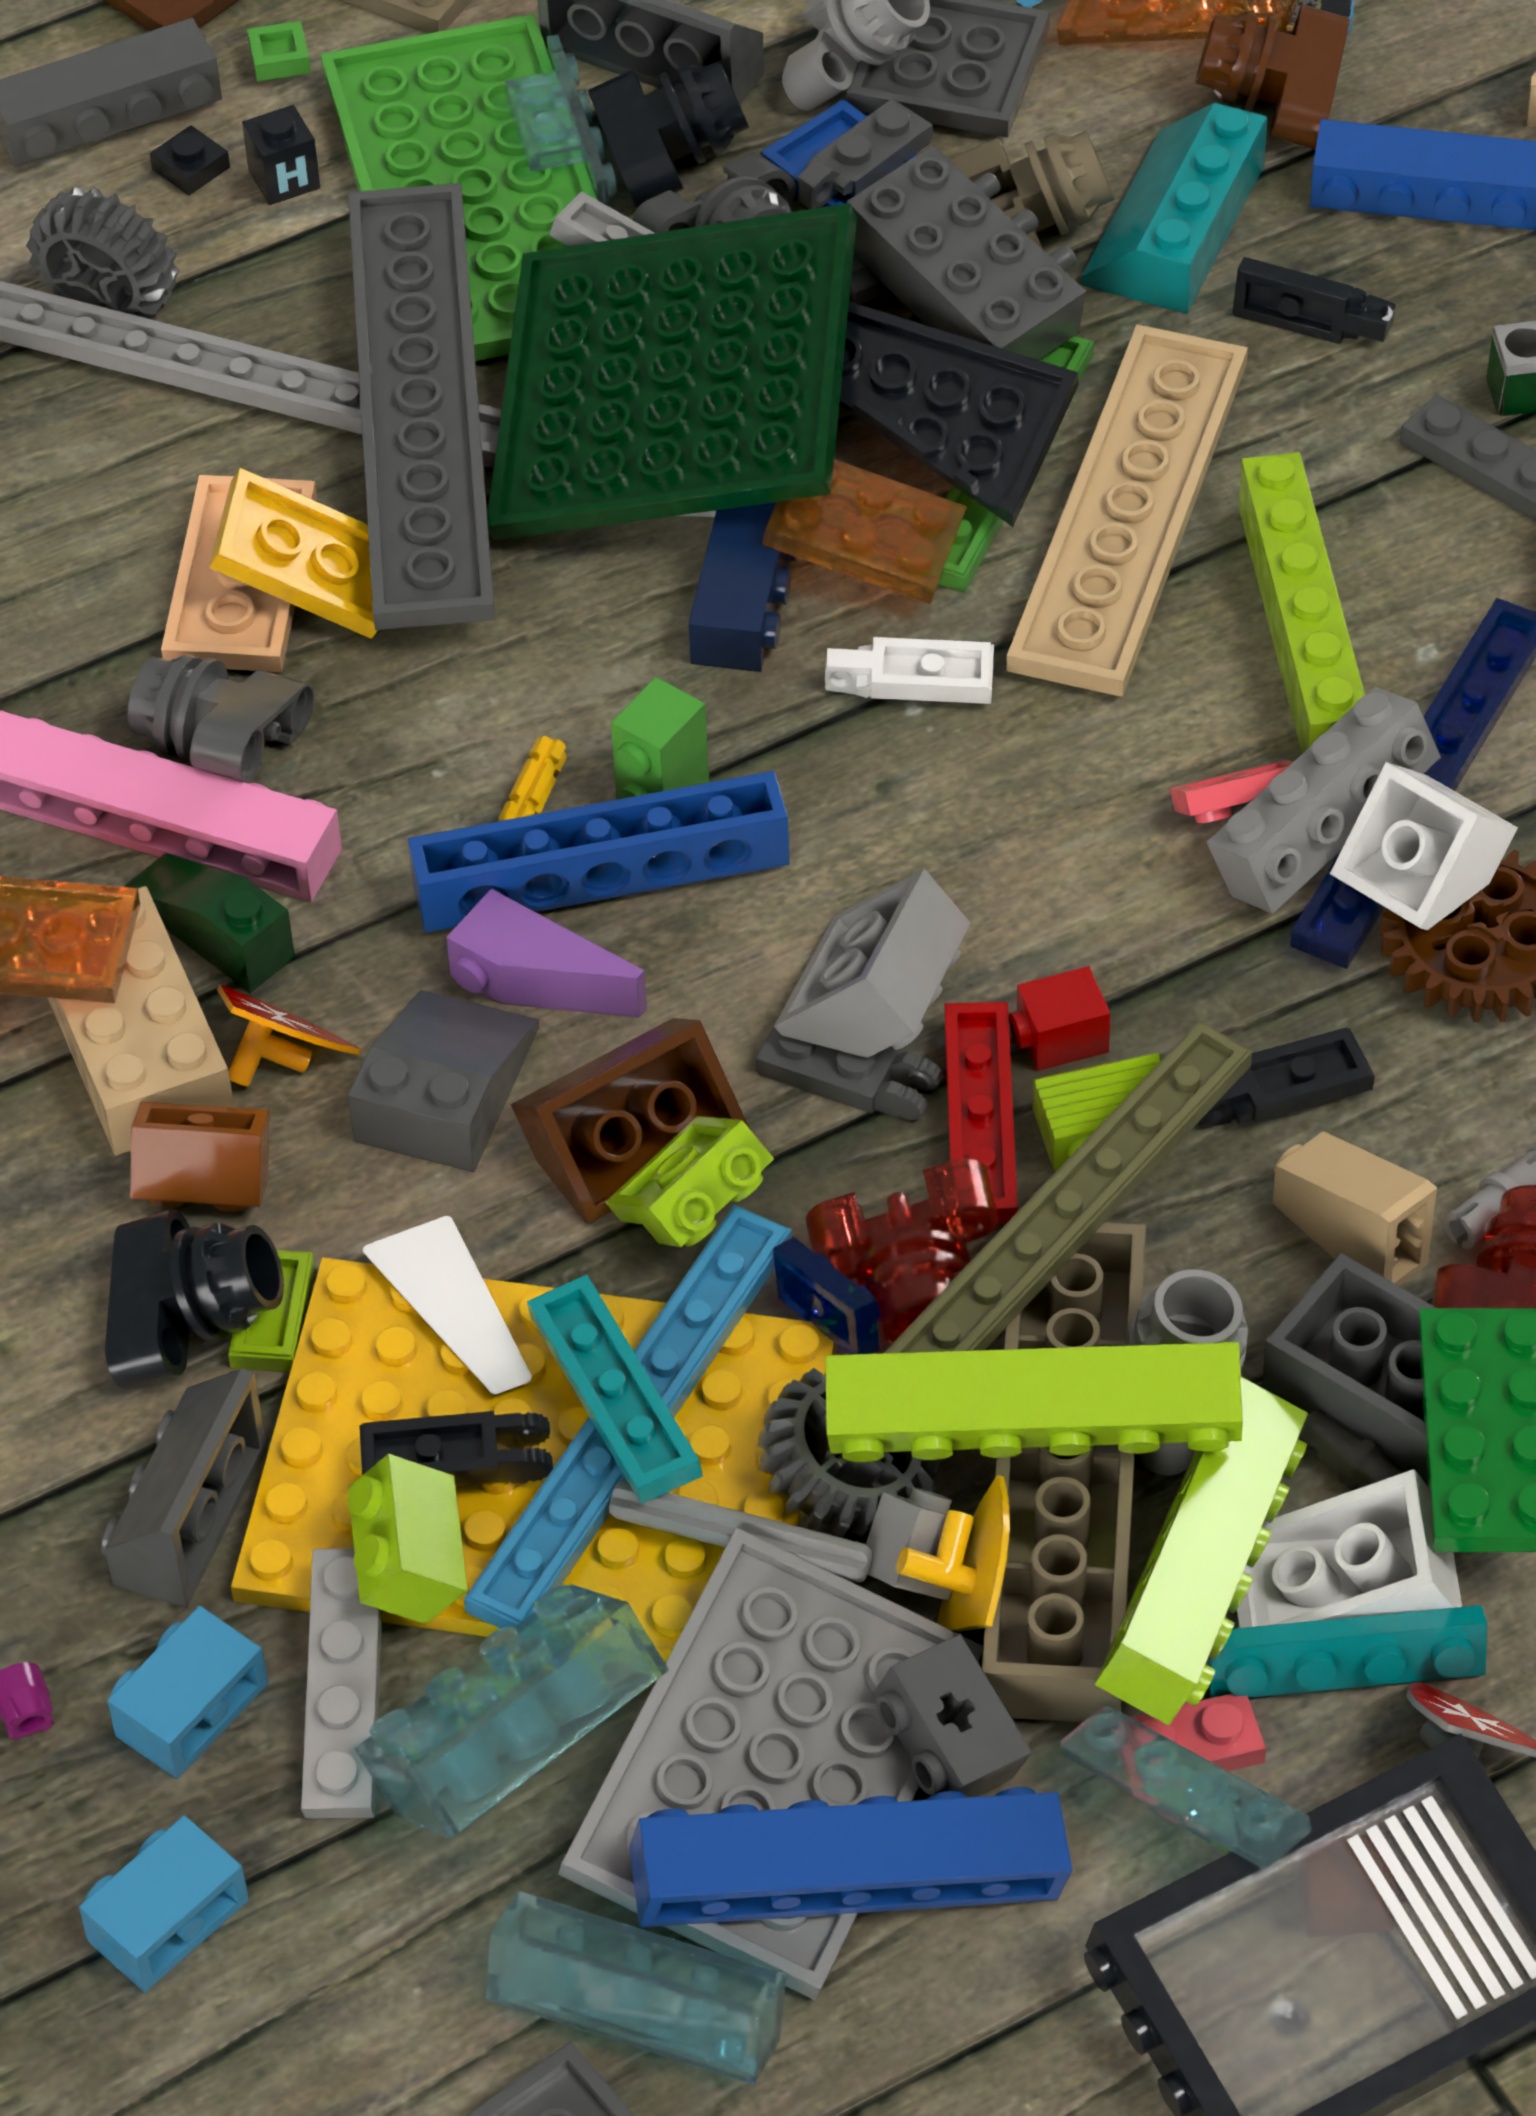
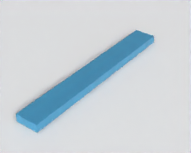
(675, 1357)

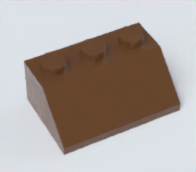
(622, 1109)

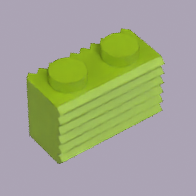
(1078, 1101)

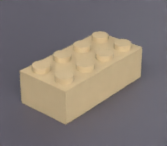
(149, 1040)

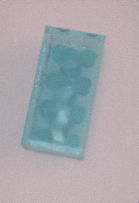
(510, 1708)

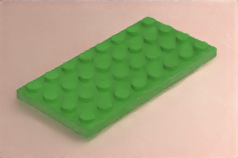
(439, 116)

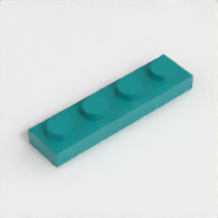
(614, 1389)
(1352, 1652)

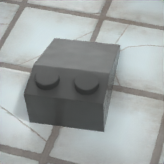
(439, 1079)

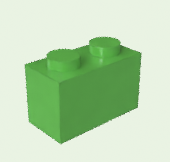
(659, 742)

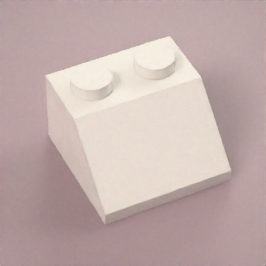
(1421, 847)

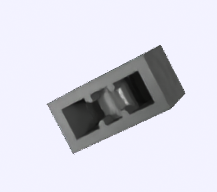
(950, 1721)

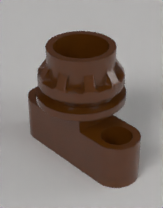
(1277, 67)

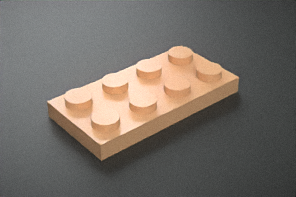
(215, 612)

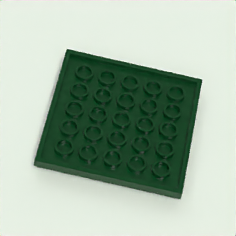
(674, 373)

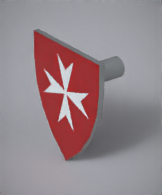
(1453, 1716)

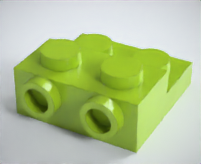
(693, 1180)

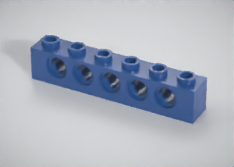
(603, 849)

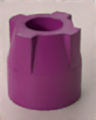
(24, 1700)

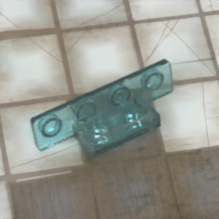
(555, 119)
(1186, 1787)

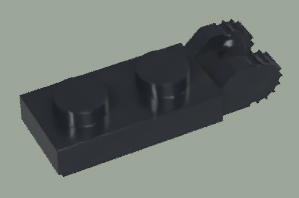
(464, 1445)

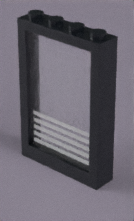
(1349, 1966)

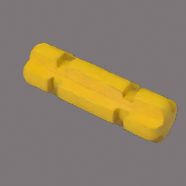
(535, 779)

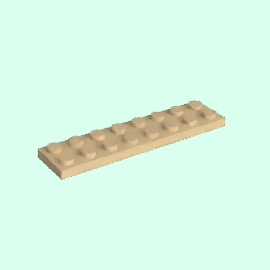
(1127, 511)

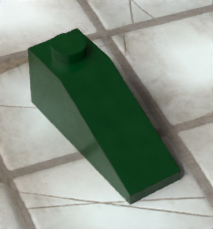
(220, 918)

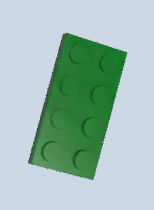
(1480, 1427)

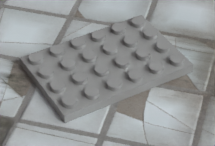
(764, 1712)

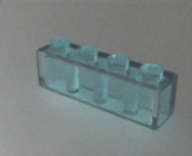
(635, 1987)

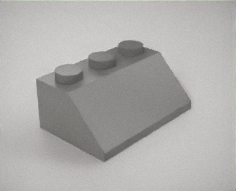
(877, 970)

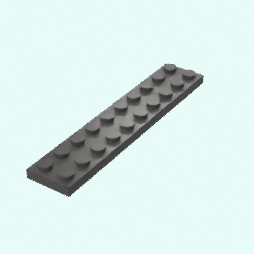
(419, 408)

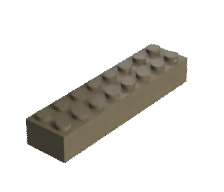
(1067, 1512)

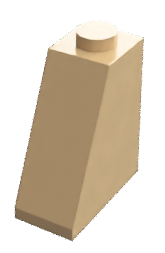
(1357, 1205)

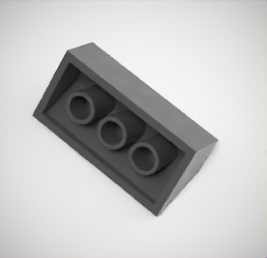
(654, 39)

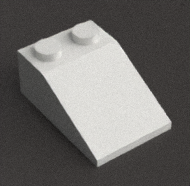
(1352, 1559)

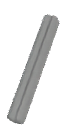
(717, 1524)

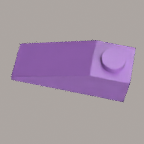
(538, 963)

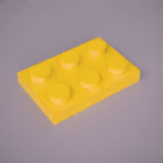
(296, 551)

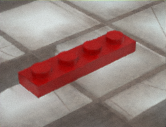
(982, 1095)

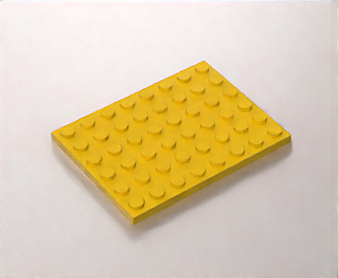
(378, 1360)

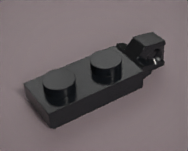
(1309, 304)
(1295, 1079)

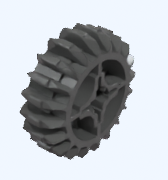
(102, 253)
(817, 1482)

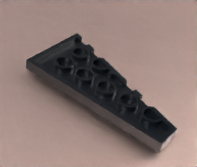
(955, 404)

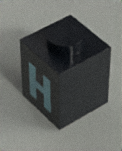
(281, 154)

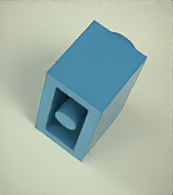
(187, 1691)
(163, 1902)

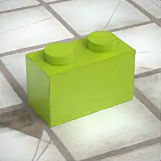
(407, 1539)

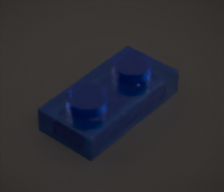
(826, 1297)

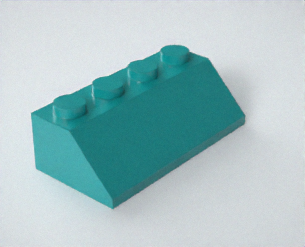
(1180, 208)

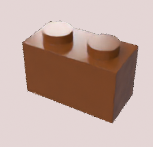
(199, 1155)

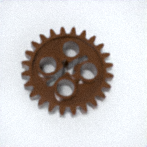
(1478, 952)

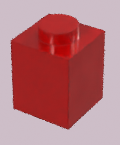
(1061, 1019)

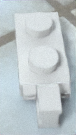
(913, 670)

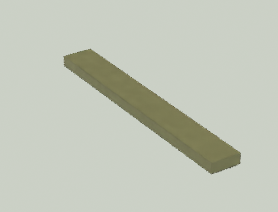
(1079, 1196)

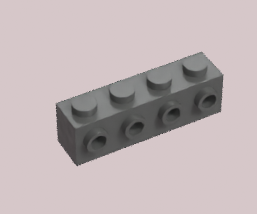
(107, 91)

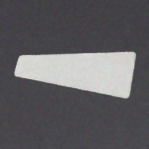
(448, 1292)

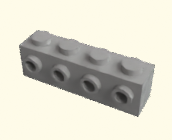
(1315, 801)

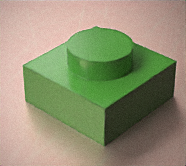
(279, 51)

